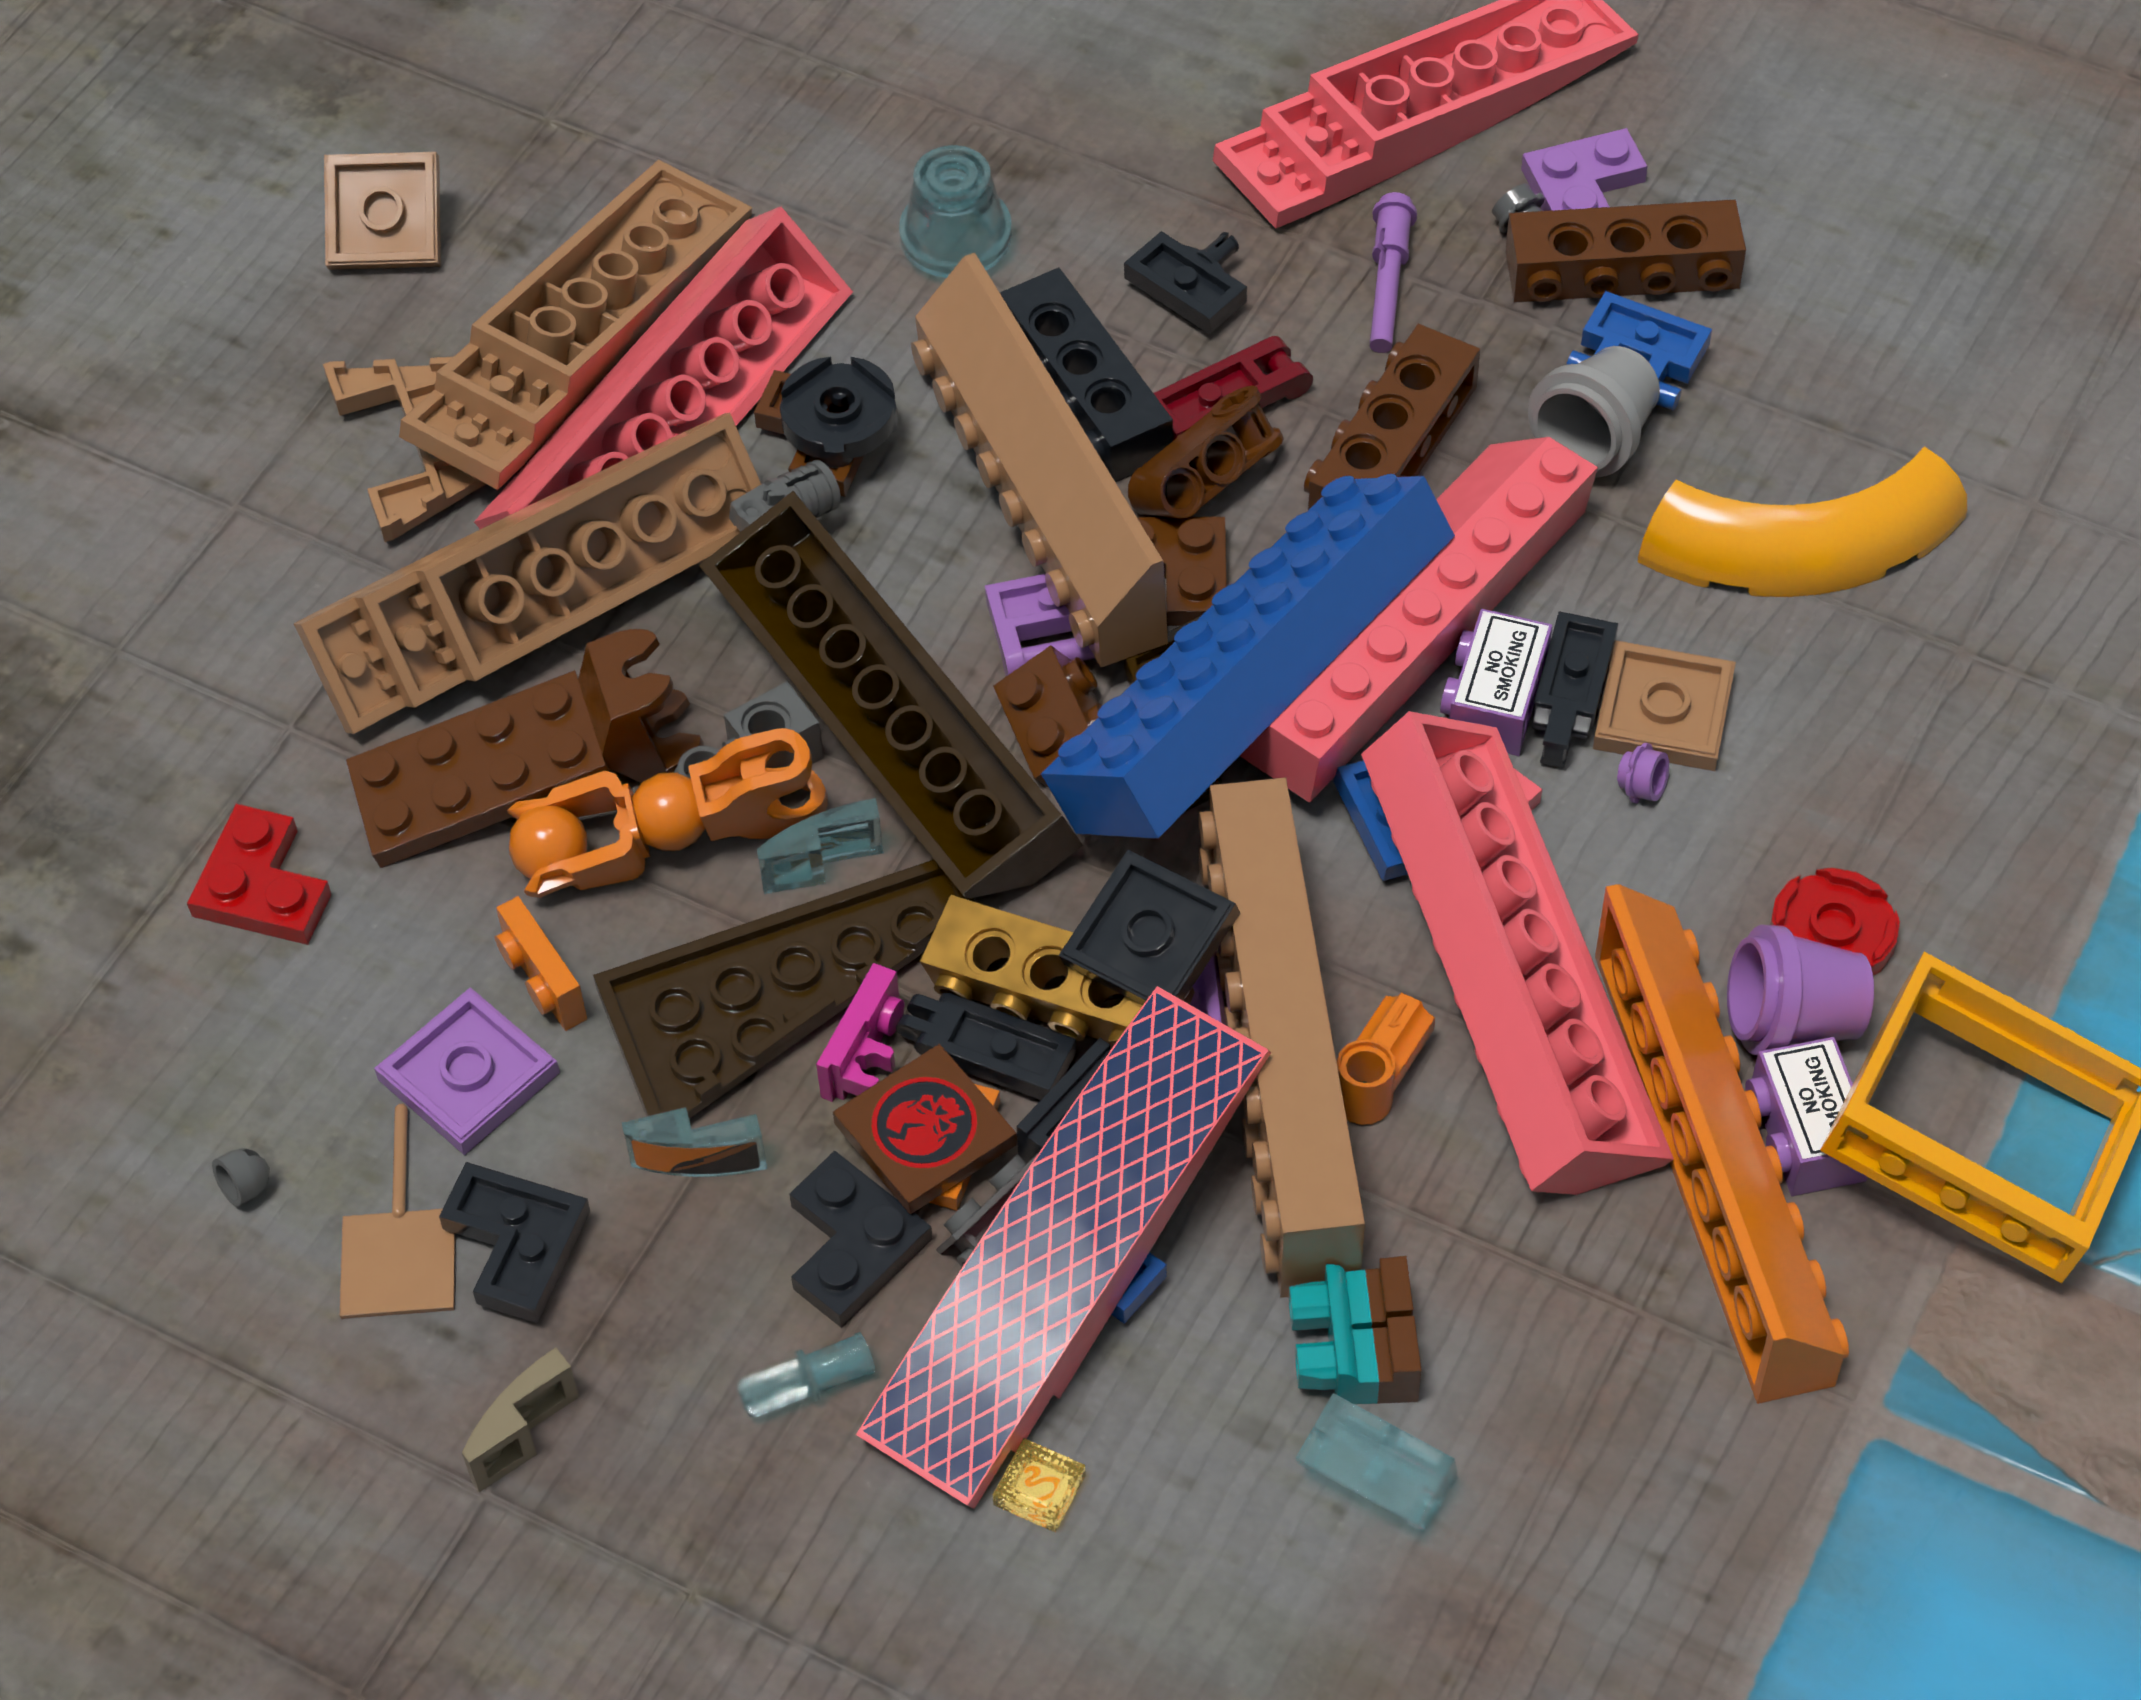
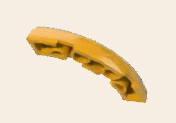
(1805, 545)

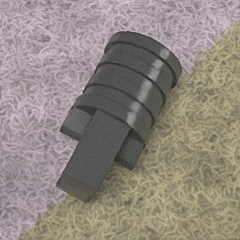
(811, 483)

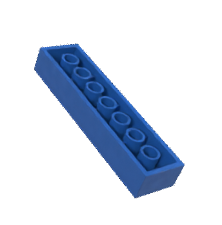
(1247, 656)

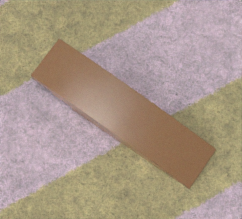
(570, 323)
(529, 576)

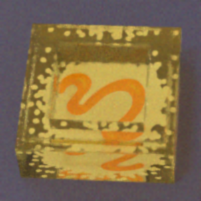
(1039, 1485)

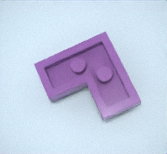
(1582, 170)

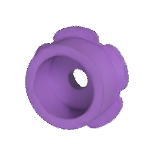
(1643, 773)

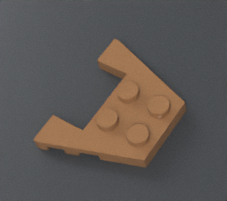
(416, 498)

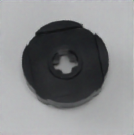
(845, 435)

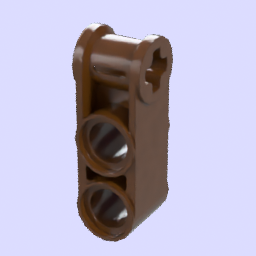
(1231, 433)

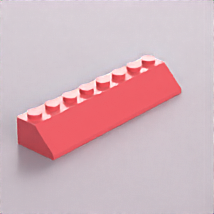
(698, 360)
(1503, 521)
(1514, 956)

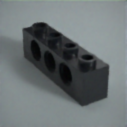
(1091, 373)

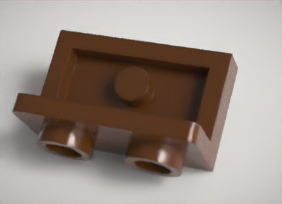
(1048, 705)

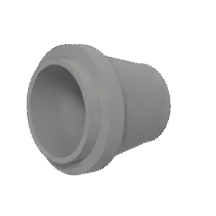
(1596, 406)

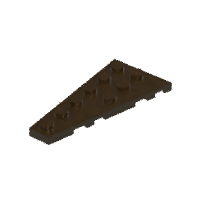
(738, 998)

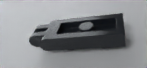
(989, 1042)

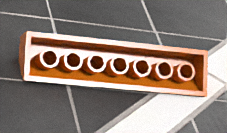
(1719, 1157)

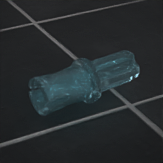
(806, 1376)

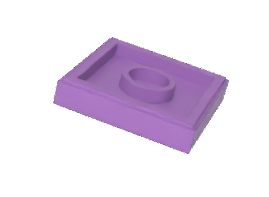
(467, 1070)

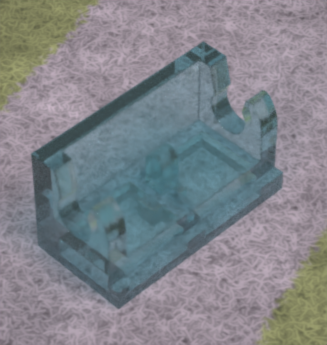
(1378, 1462)

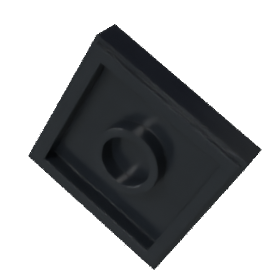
(1149, 931)

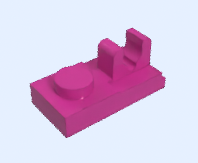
(858, 1037)

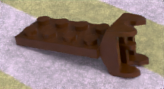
(519, 749)

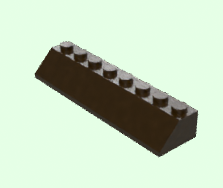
(890, 703)

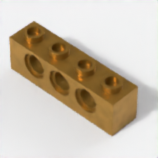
(976, 935)

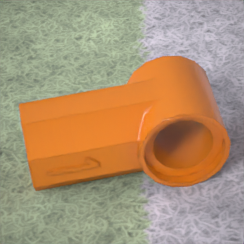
(1382, 1057)

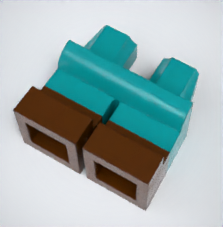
(1370, 1334)

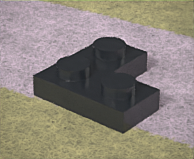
(531, 1234)
(867, 1242)

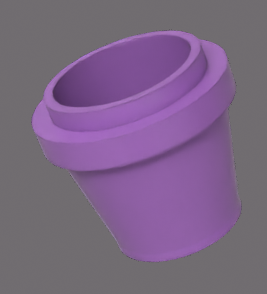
(1796, 991)

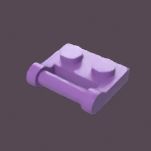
(1023, 612)

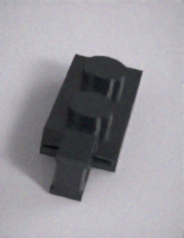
(1572, 682)

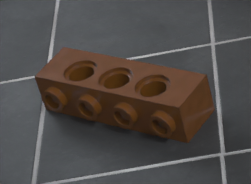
(1625, 250)
(1403, 412)

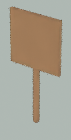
(396, 1258)

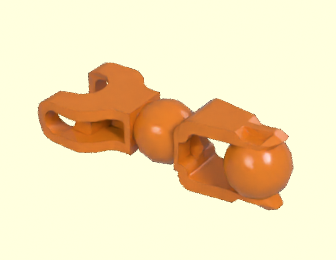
(669, 811)

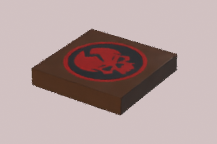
(925, 1128)

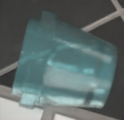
(954, 212)

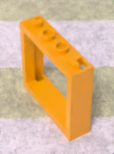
(1952, 1183)

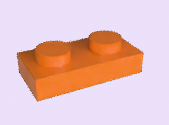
(550, 980)

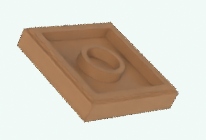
(382, 210)
(1666, 701)

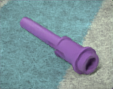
(1393, 217)

